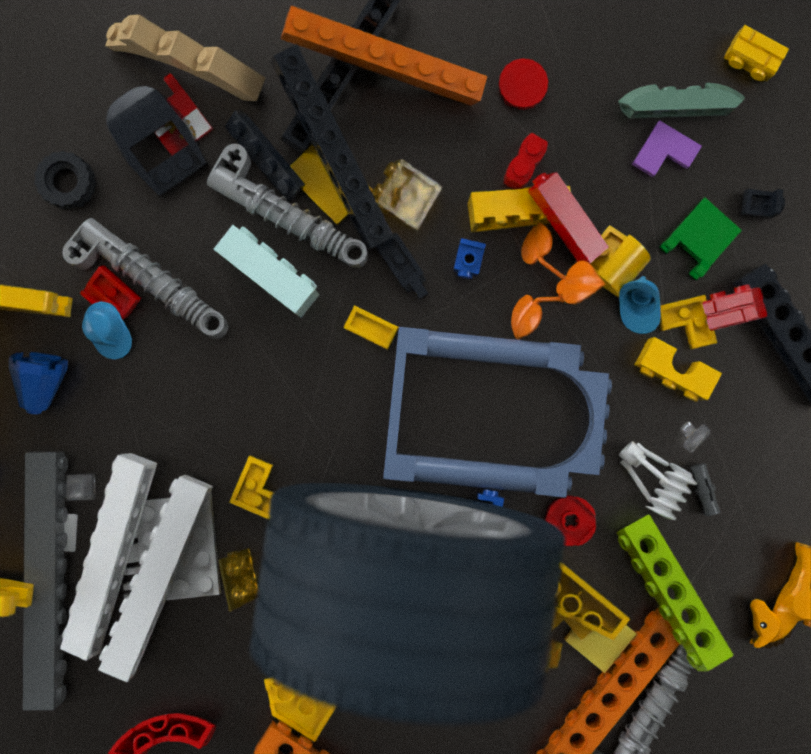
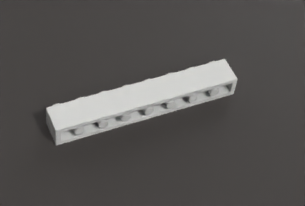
(108, 555)
(155, 577)

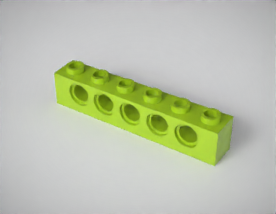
(714, 647)

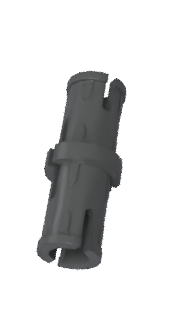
(705, 489)

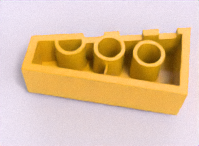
(587, 606)

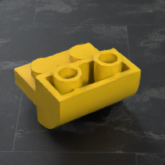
(620, 261)

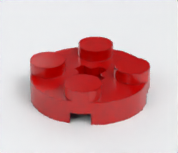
(584, 518)

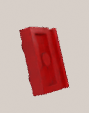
(108, 288)

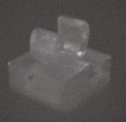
(694, 436)
(81, 487)

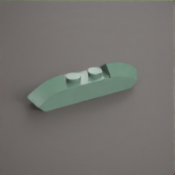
(688, 102)

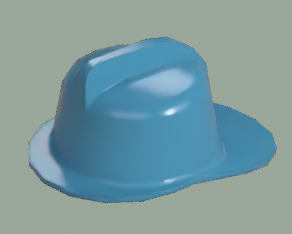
(640, 305)
(107, 330)

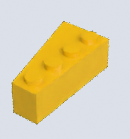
(503, 210)

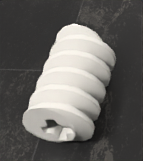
(672, 492)

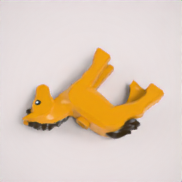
(790, 607)

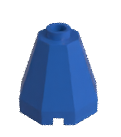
(36, 379)

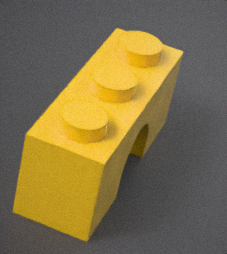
(657, 361)

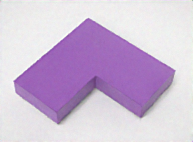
(665, 143)

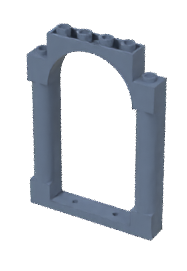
(537, 480)

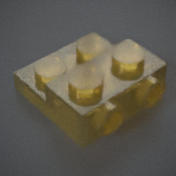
(406, 193)

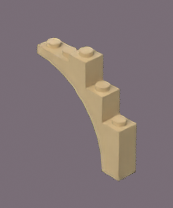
(174, 48)

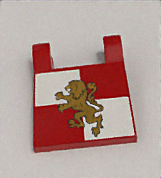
(169, 134)

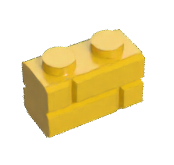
(755, 54)

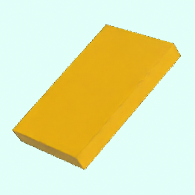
(319, 186)

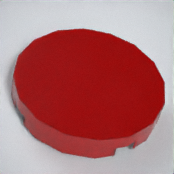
(523, 83)

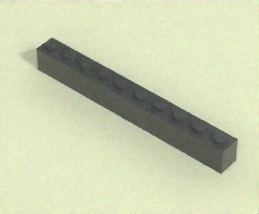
(45, 570)

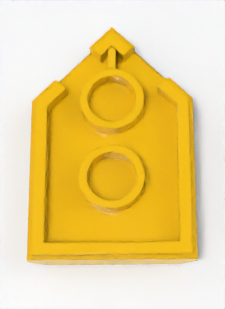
(297, 711)

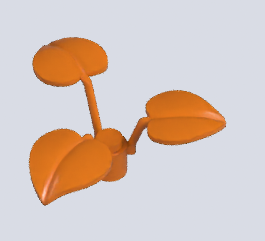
(574, 288)

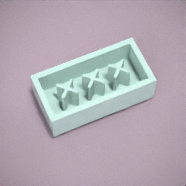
(261, 266)

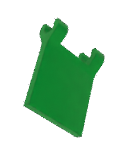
(703, 235)

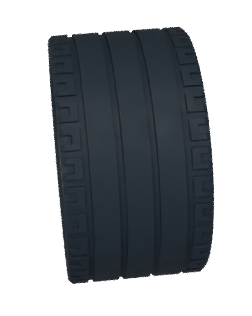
(406, 602)

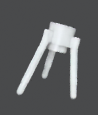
(634, 455)

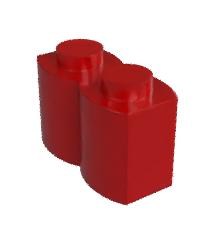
(525, 162)

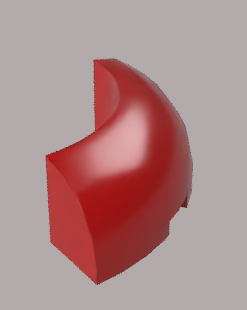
(165, 728)

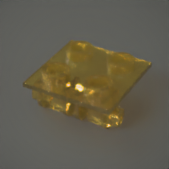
(238, 578)

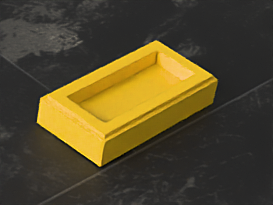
(371, 327)

